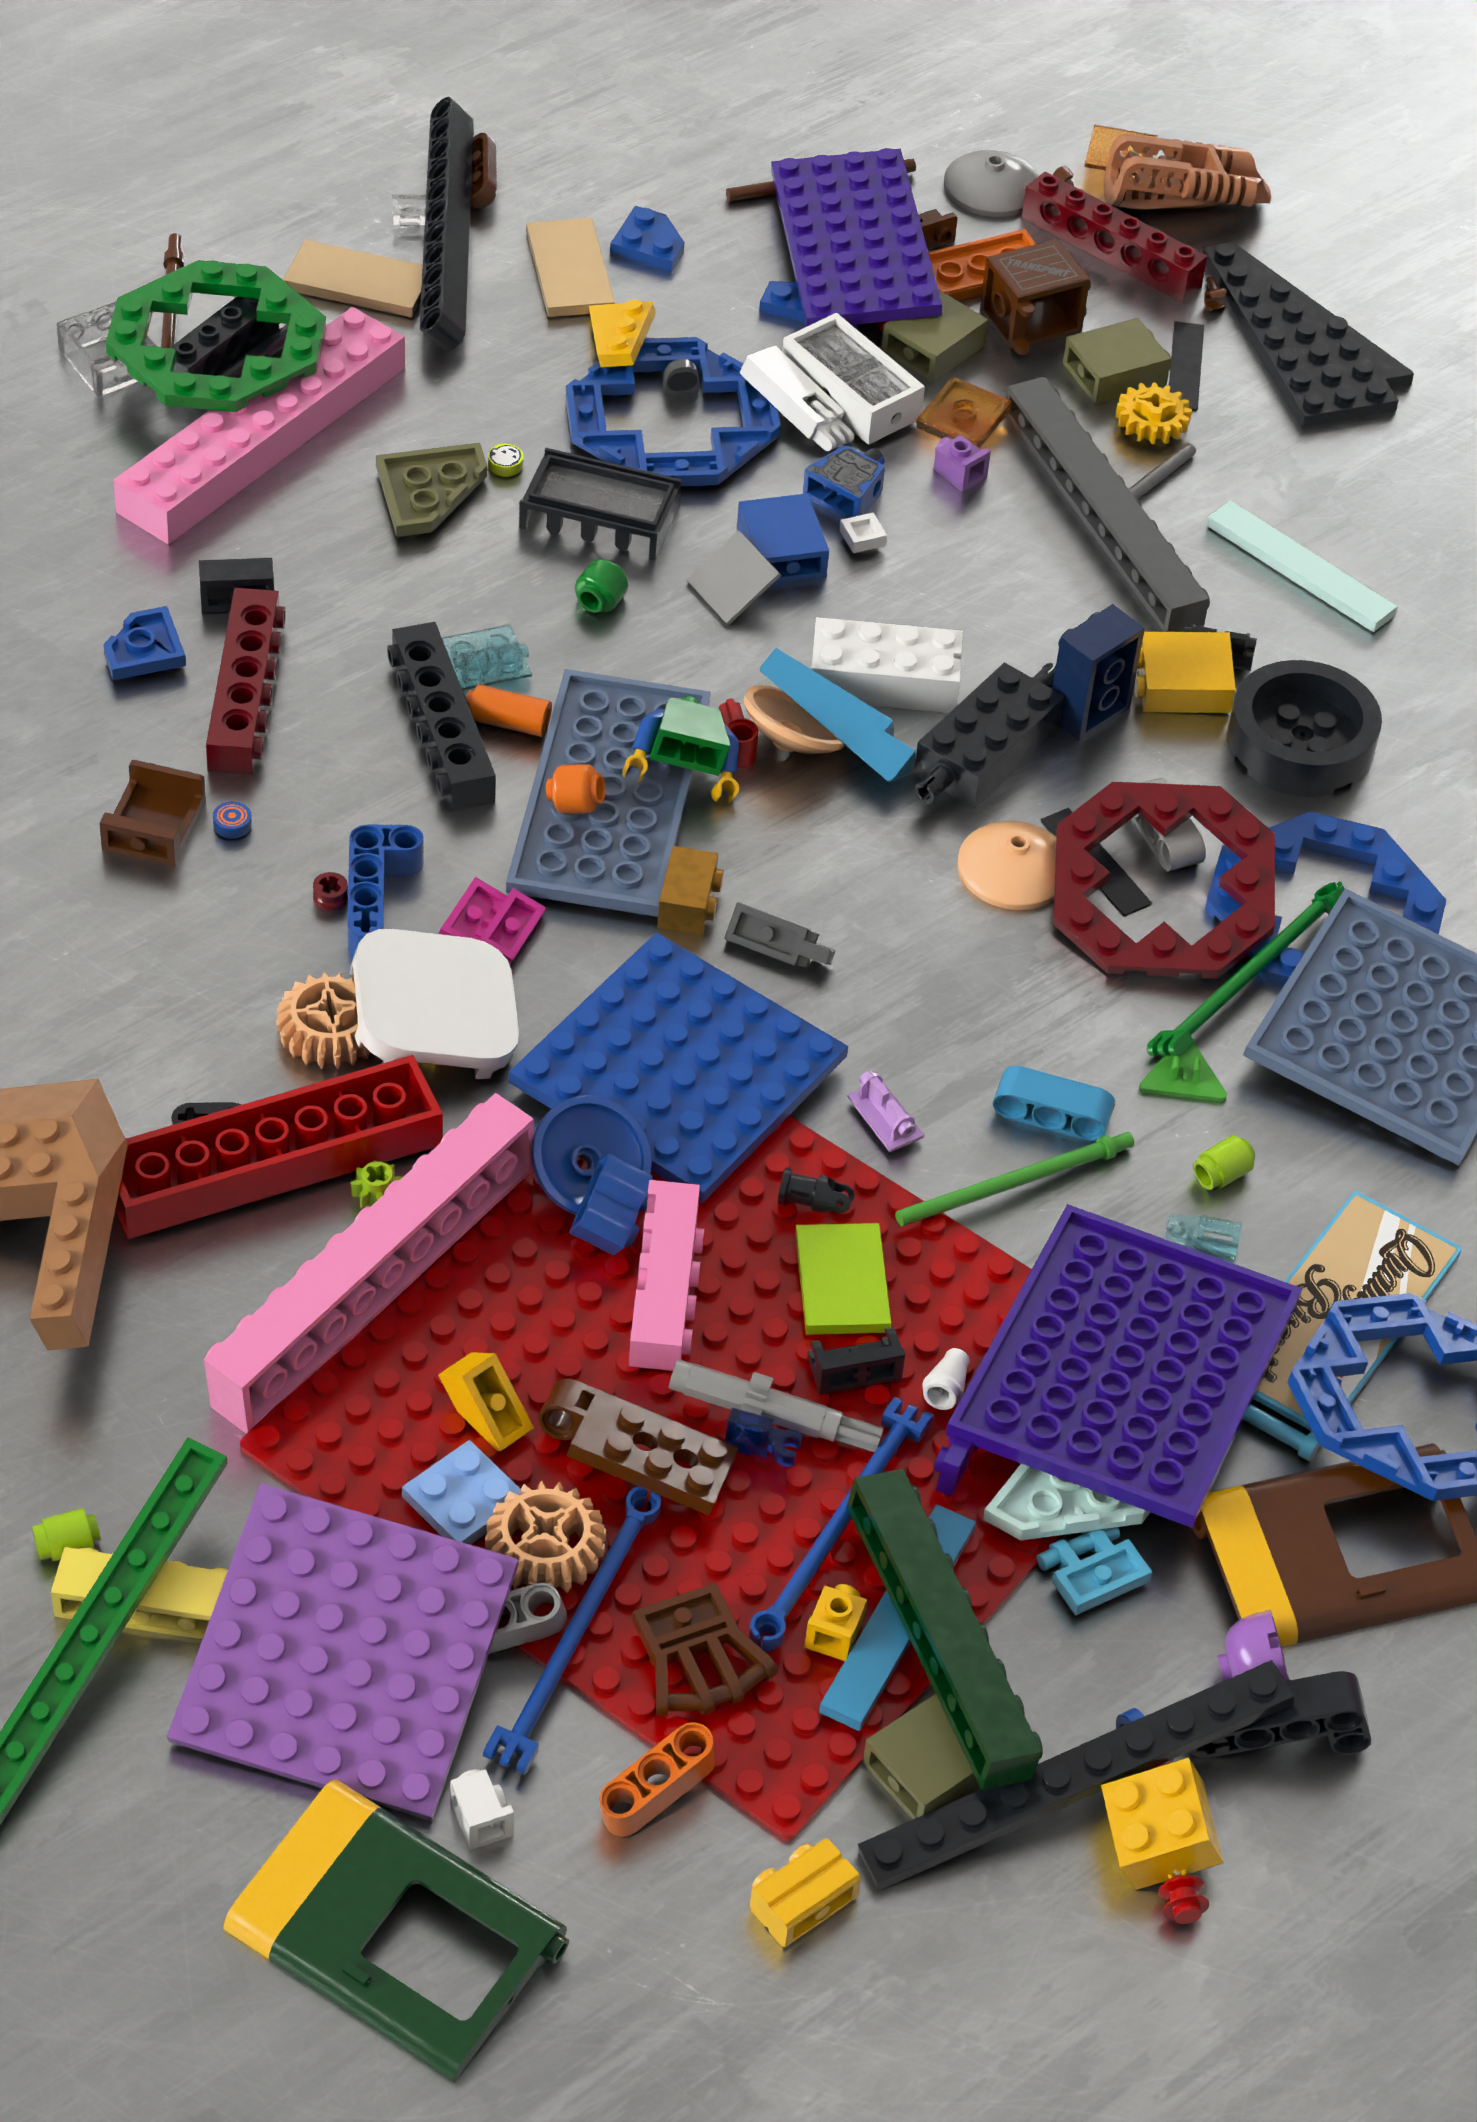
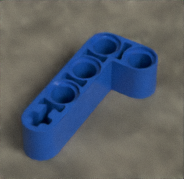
(375, 854)

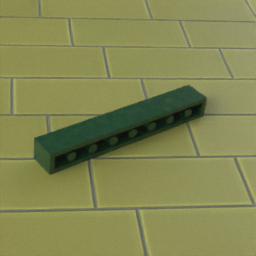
(944, 1630)

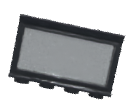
(602, 496)

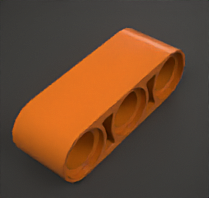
(651, 1799)

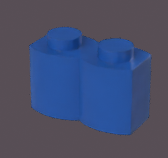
(612, 1205)

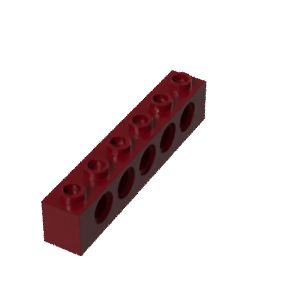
(1114, 237)
(244, 681)

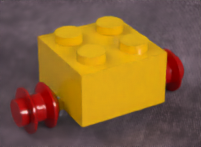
(1164, 1834)

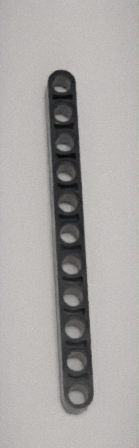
(447, 225)

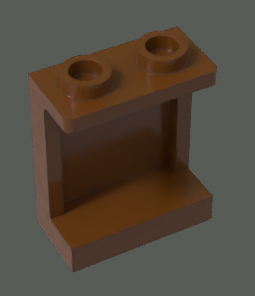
(154, 813)

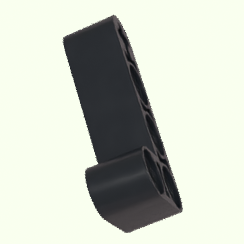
(1322, 1707)

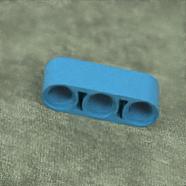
(1054, 1103)

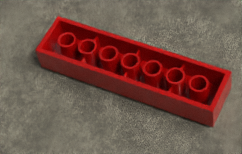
(276, 1145)

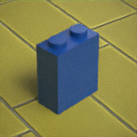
(786, 535)

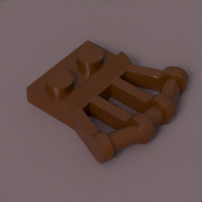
(689, 1626)

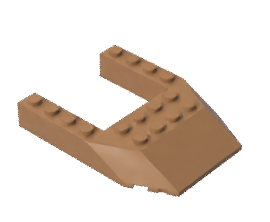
(64, 1162)

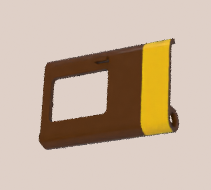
(1286, 1559)

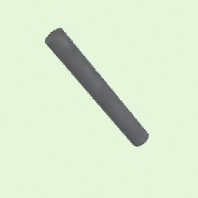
(1163, 470)

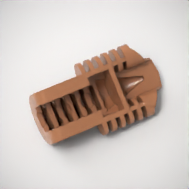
(1184, 178)

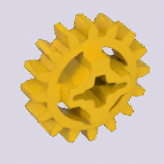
(1153, 413)

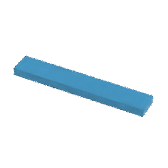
(885, 1639)

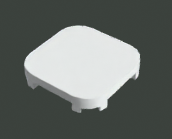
(435, 1000)

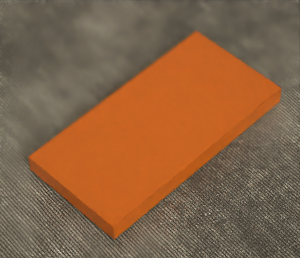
(962, 267)

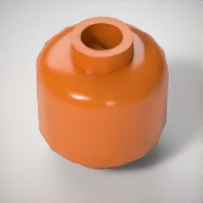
(576, 789)

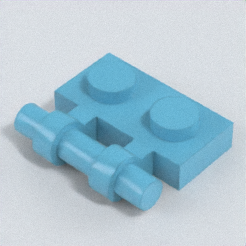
(1098, 1577)

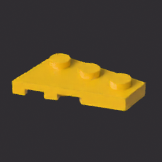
(620, 330)

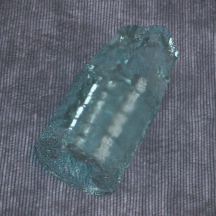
(1191, 1229)

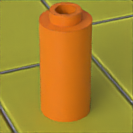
(509, 710)

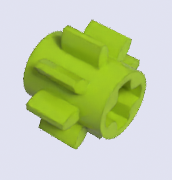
(372, 1182)

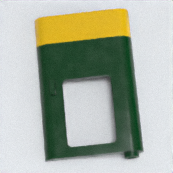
(336, 1886)

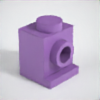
(961, 462)

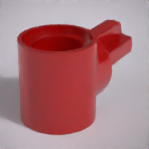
(743, 729)

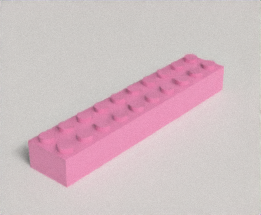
(231, 450)
(369, 1263)

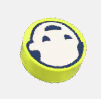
(505, 460)

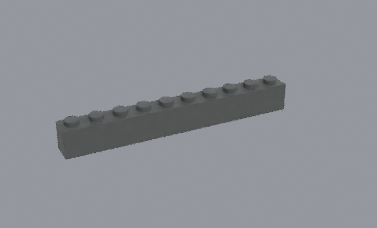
(1107, 506)

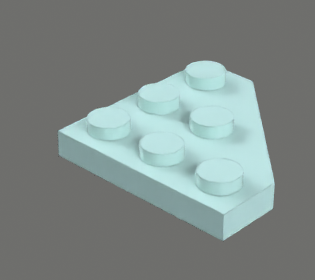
(1045, 1506)

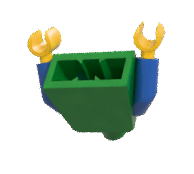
(688, 738)

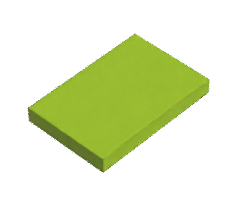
(842, 1278)

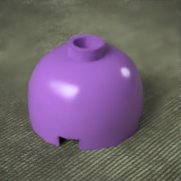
(1250, 1644)

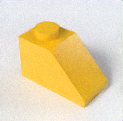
(486, 1399)

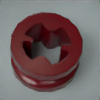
(327, 882)

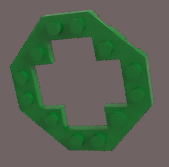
(173, 295)

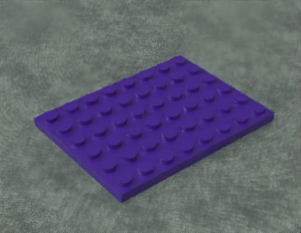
(1126, 1364)

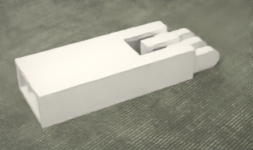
(797, 397)

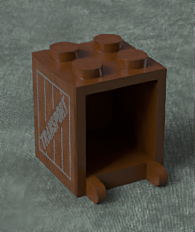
(1034, 295)

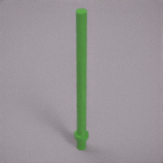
(1104, 1148)

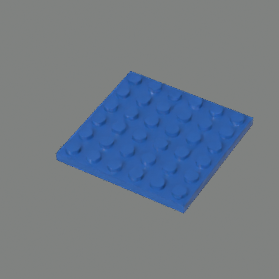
(688, 1056)

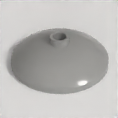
(989, 182)

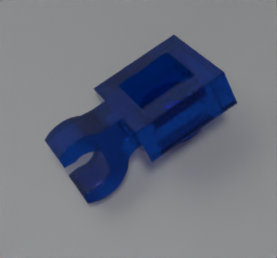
(757, 1436)

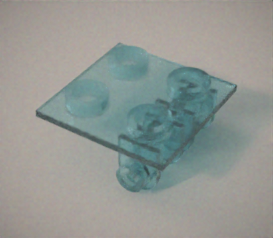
(487, 657)

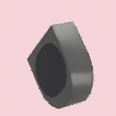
(680, 377)

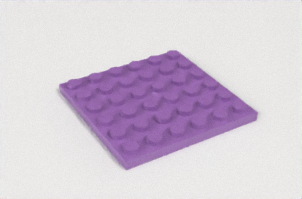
(344, 1651)

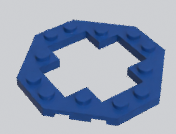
(718, 374)
(1393, 875)
(1388, 1449)

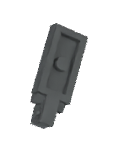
(776, 937)

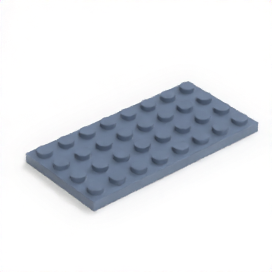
(624, 846)

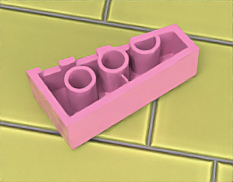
(666, 1276)

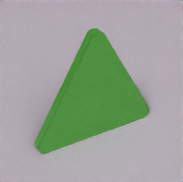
(1184, 1077)

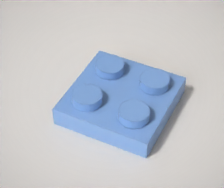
(459, 1493)

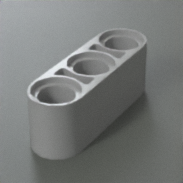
(1179, 848)
(525, 1626)

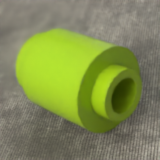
(1224, 1162)
(63, 1530)

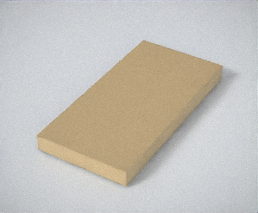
(569, 266)
(356, 278)

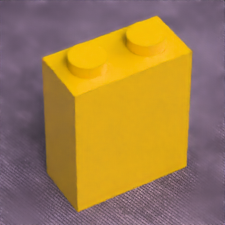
(1186, 672)

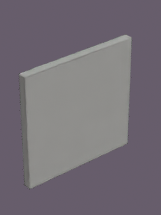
(733, 577)

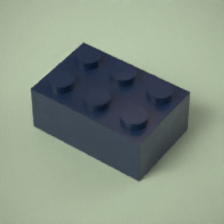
(1097, 670)

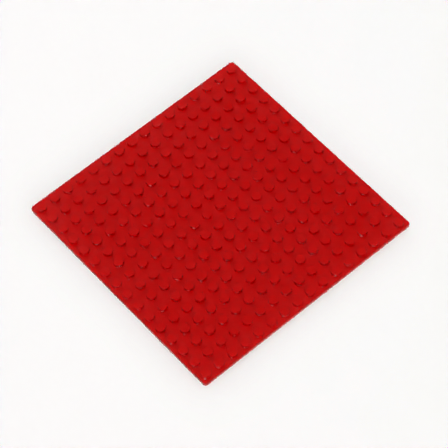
(567, 1313)

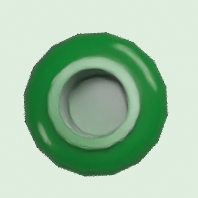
(601, 586)

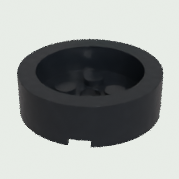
(1309, 698)

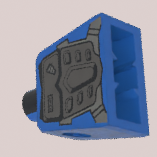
(846, 481)

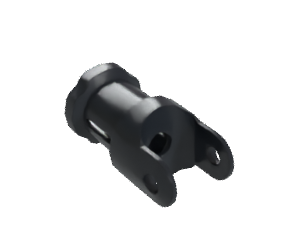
(819, 1193)

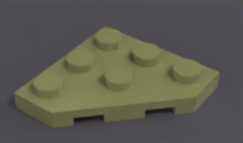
(428, 484)

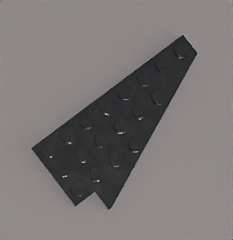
(1313, 355)

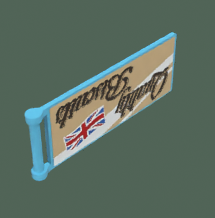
(1357, 1256)

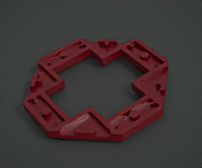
(1163, 949)

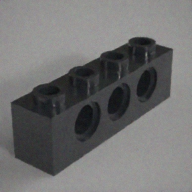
(222, 338)

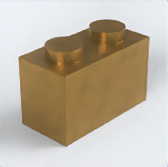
(688, 890)

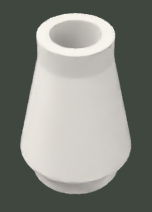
(946, 1382)

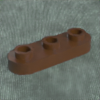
(483, 171)

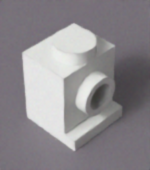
(480, 1809)

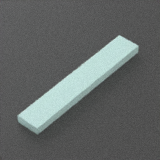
(1302, 566)

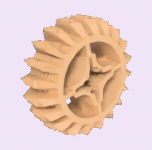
(307, 1026)
(546, 1523)

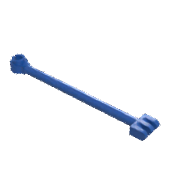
(774, 1619)
(517, 1739)

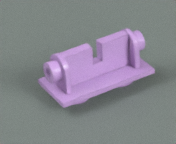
(884, 1112)

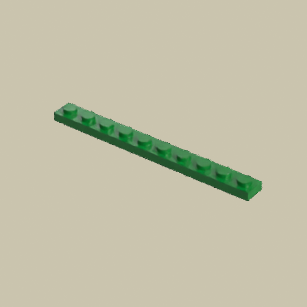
(104, 1615)

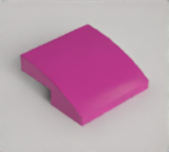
(494, 917)

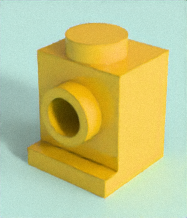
(836, 1621)

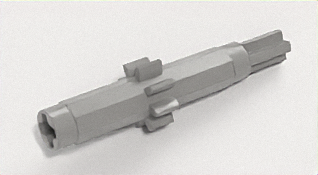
(784, 1408)

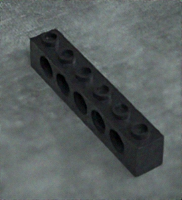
(442, 716)

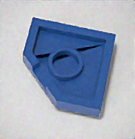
(648, 239)
(144, 645)

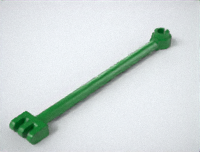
(1180, 1040)

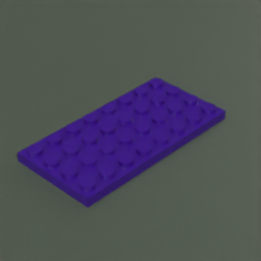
(855, 237)

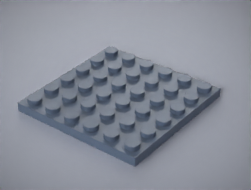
(1381, 1025)

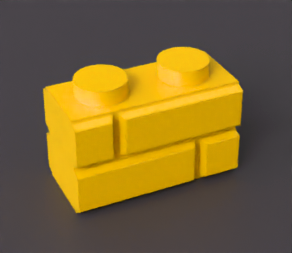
(804, 1891)

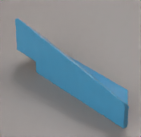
(844, 715)

